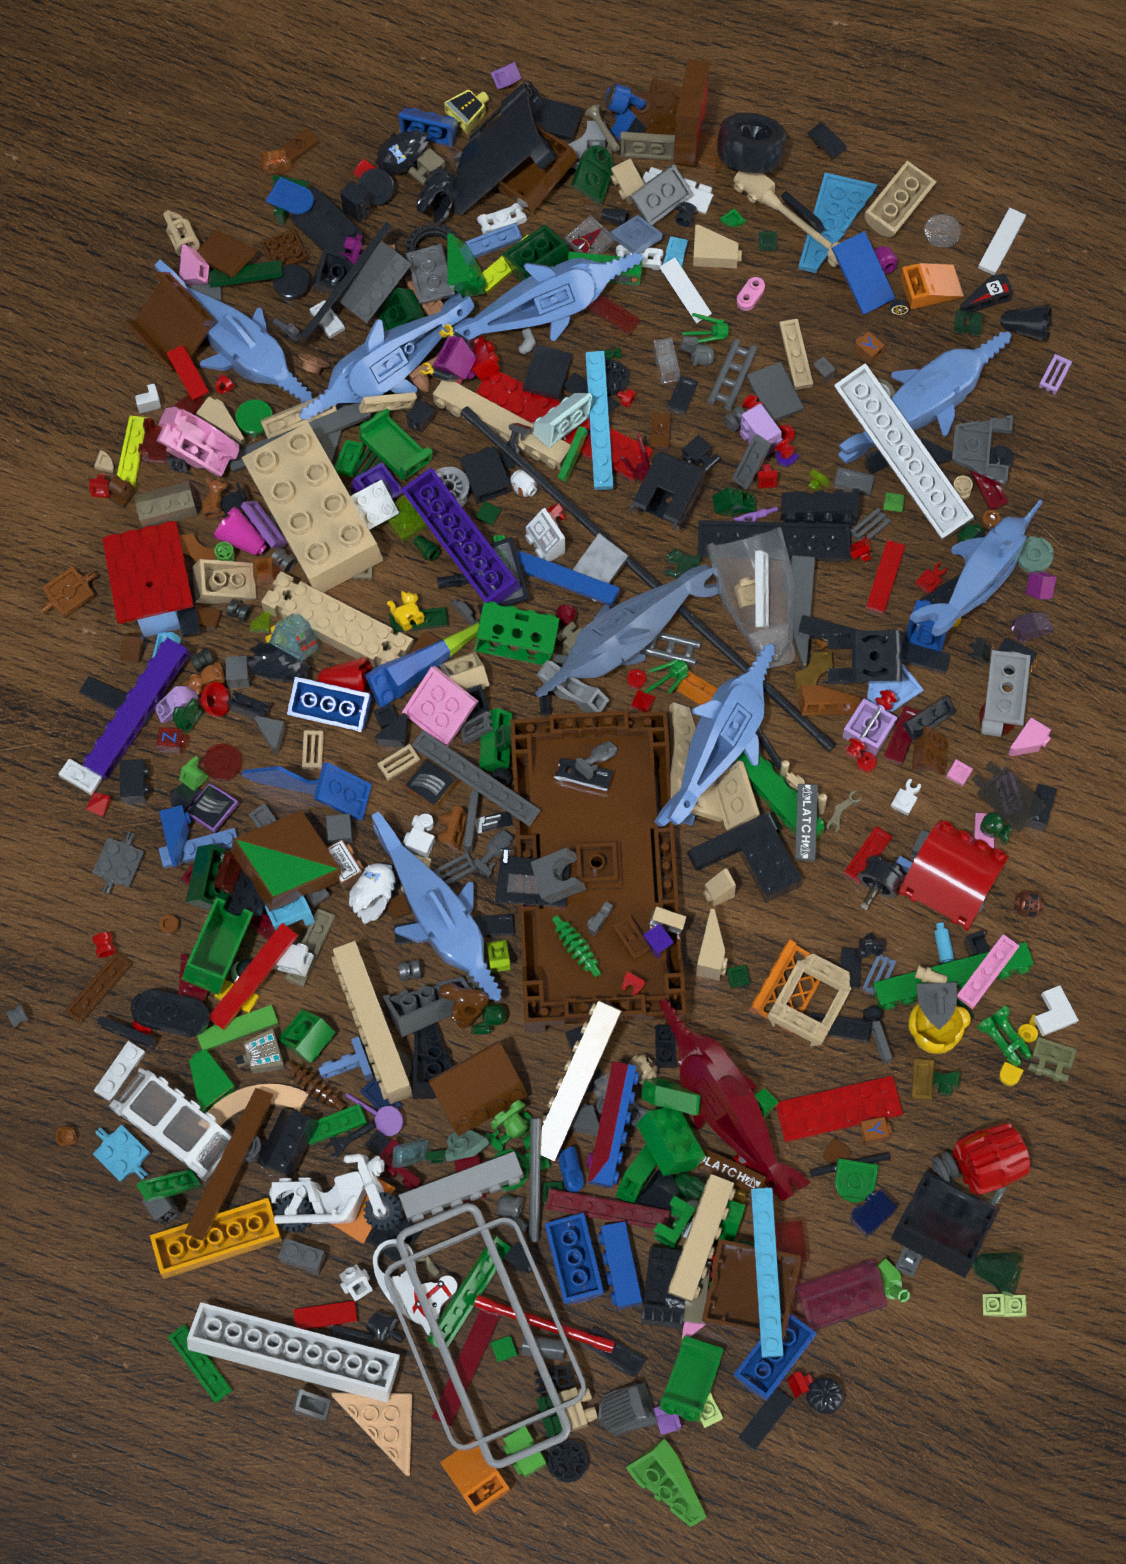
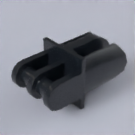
(555, 1379)

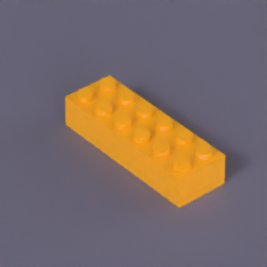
(230, 1235)

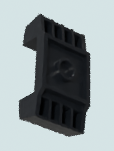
(659, 1306)

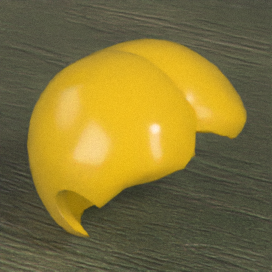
(930, 1037)

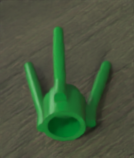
(718, 331)
(678, 669)

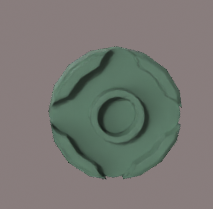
(1035, 555)

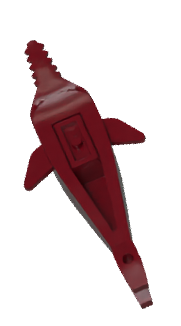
(729, 1104)

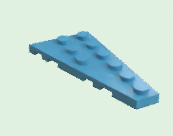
(837, 208)

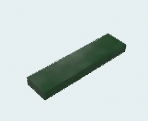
(248, 273)

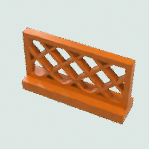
(774, 977)

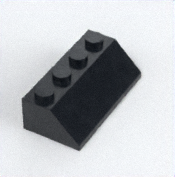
(326, 224)

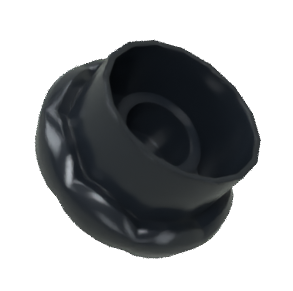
(825, 1395)

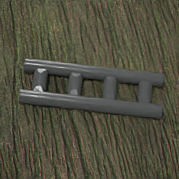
(728, 364)
(668, 654)

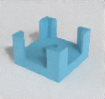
(291, 913)

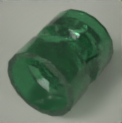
(974, 324)

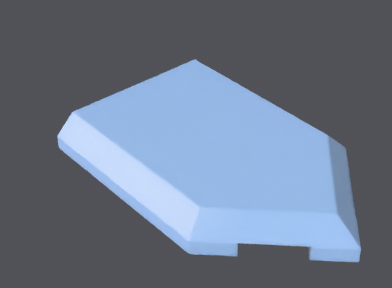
(903, 690)

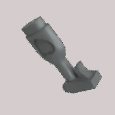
(598, 754)
(494, 847)

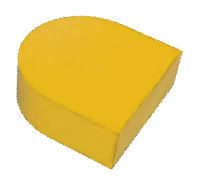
(1010, 1074)

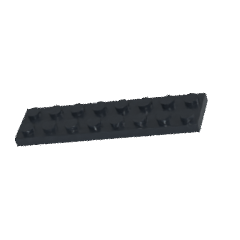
(815, 540)

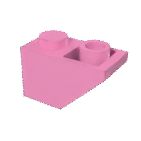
(193, 267)

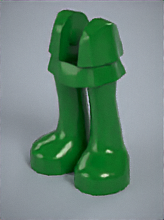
(1001, 1019)

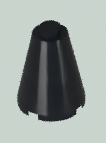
(1029, 321)

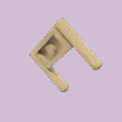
(792, 782)

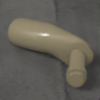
(430, 1266)

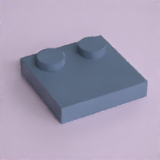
(636, 235)

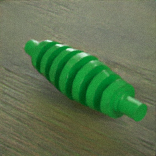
(576, 946)

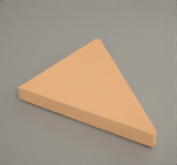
(384, 1422)

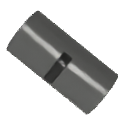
(548, 1347)

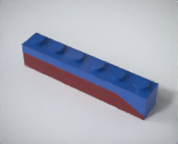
(611, 1125)

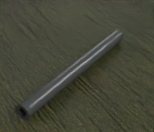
(534, 1197)

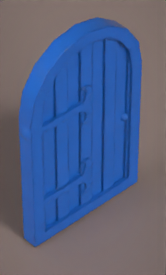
(290, 197)

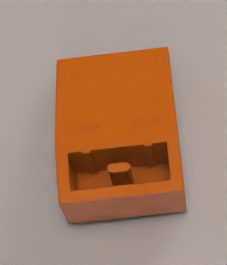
(930, 284)
(475, 1478)

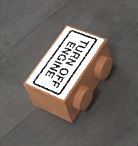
(350, 869)

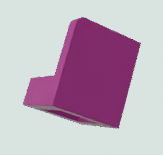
(1041, 585)

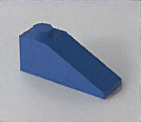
(176, 831)

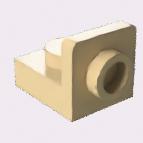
(745, 592)

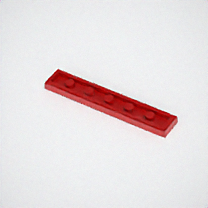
(253, 976)

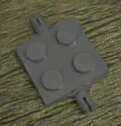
(118, 862)

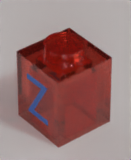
(171, 740)

